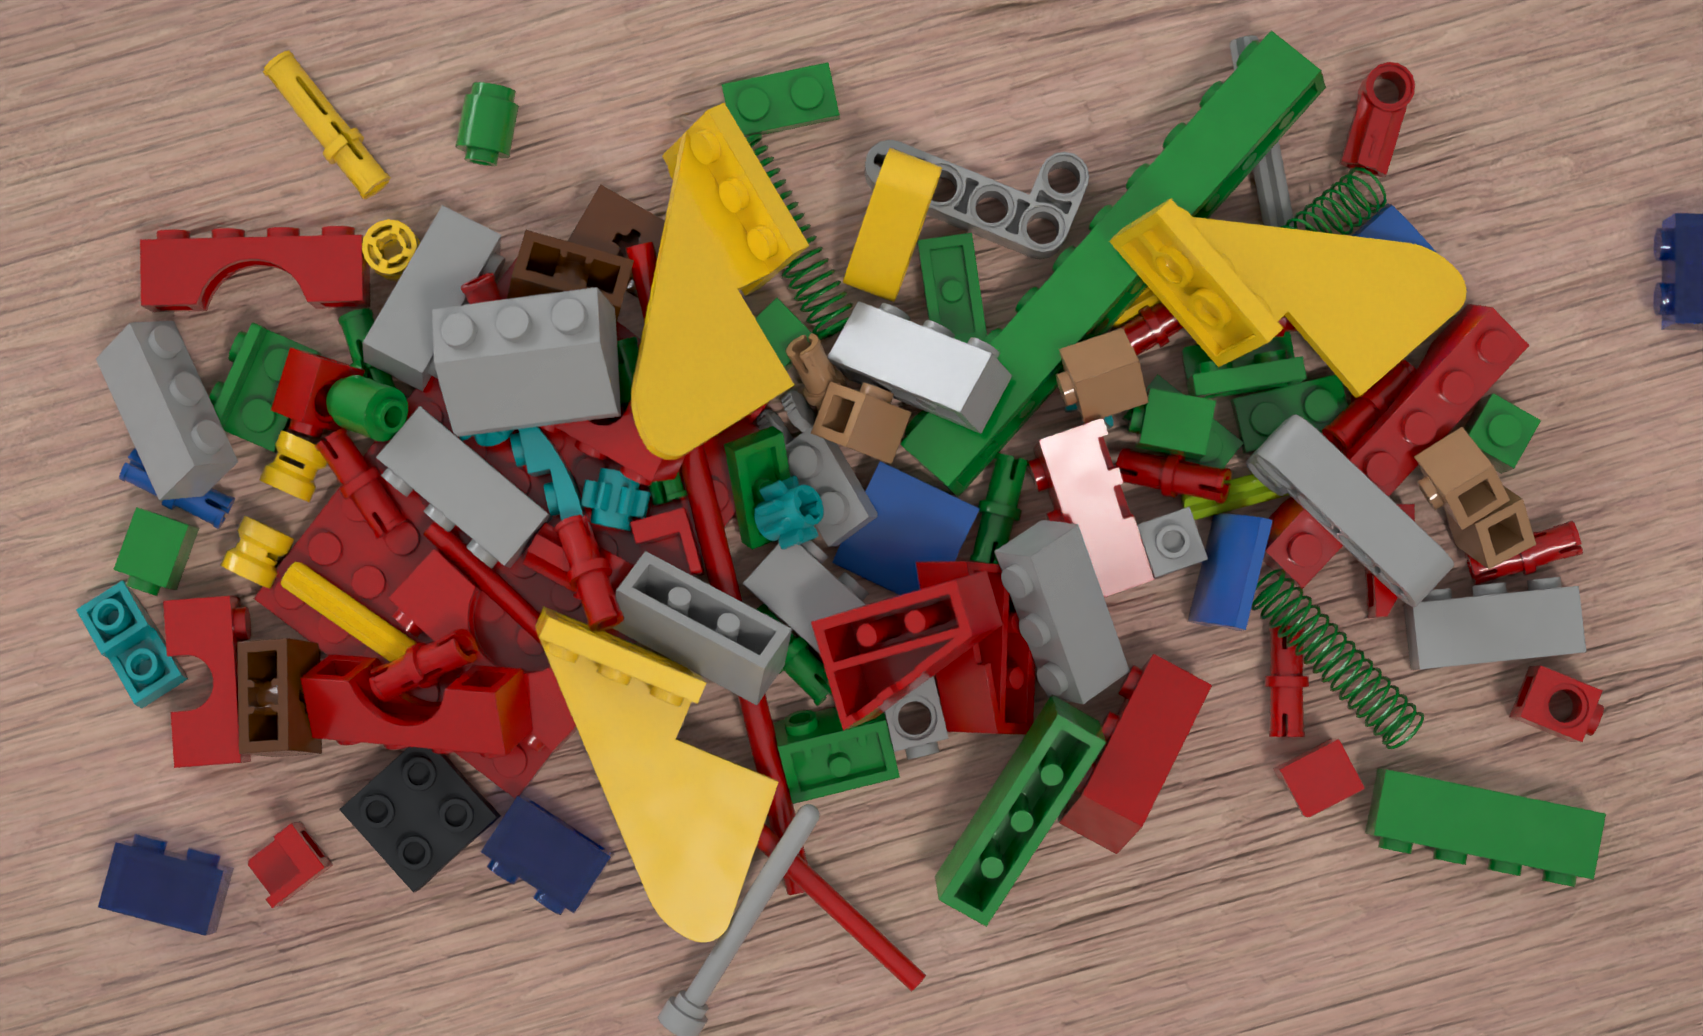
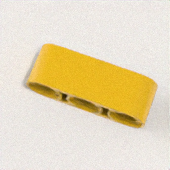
(892, 224)

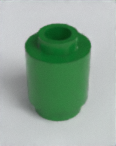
(487, 123)
(367, 407)

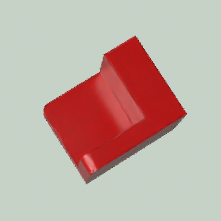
(669, 539)
(1320, 777)
(289, 863)

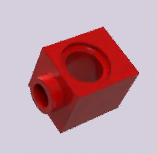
(300, 382)
(1533, 704)

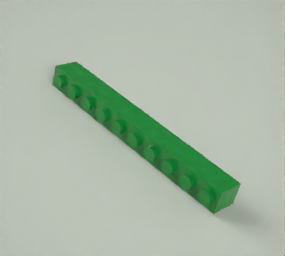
(1093, 281)

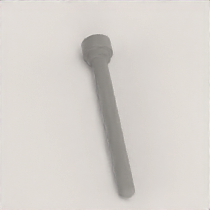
(687, 1011)

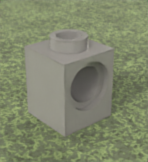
(1172, 542)
(926, 742)

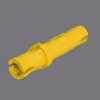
(339, 141)

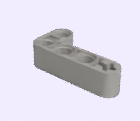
(1019, 206)
(1351, 508)

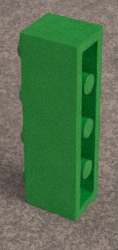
(1019, 810)
(1486, 825)

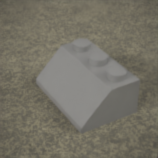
(527, 361)

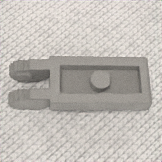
(824, 468)

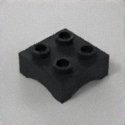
(419, 814)

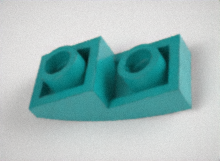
(541, 457)
(132, 644)

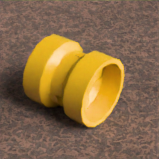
(396, 252)
(289, 477)
(257, 552)

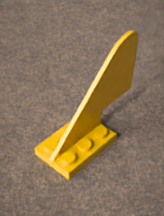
(1347, 295)
(700, 345)
(678, 807)

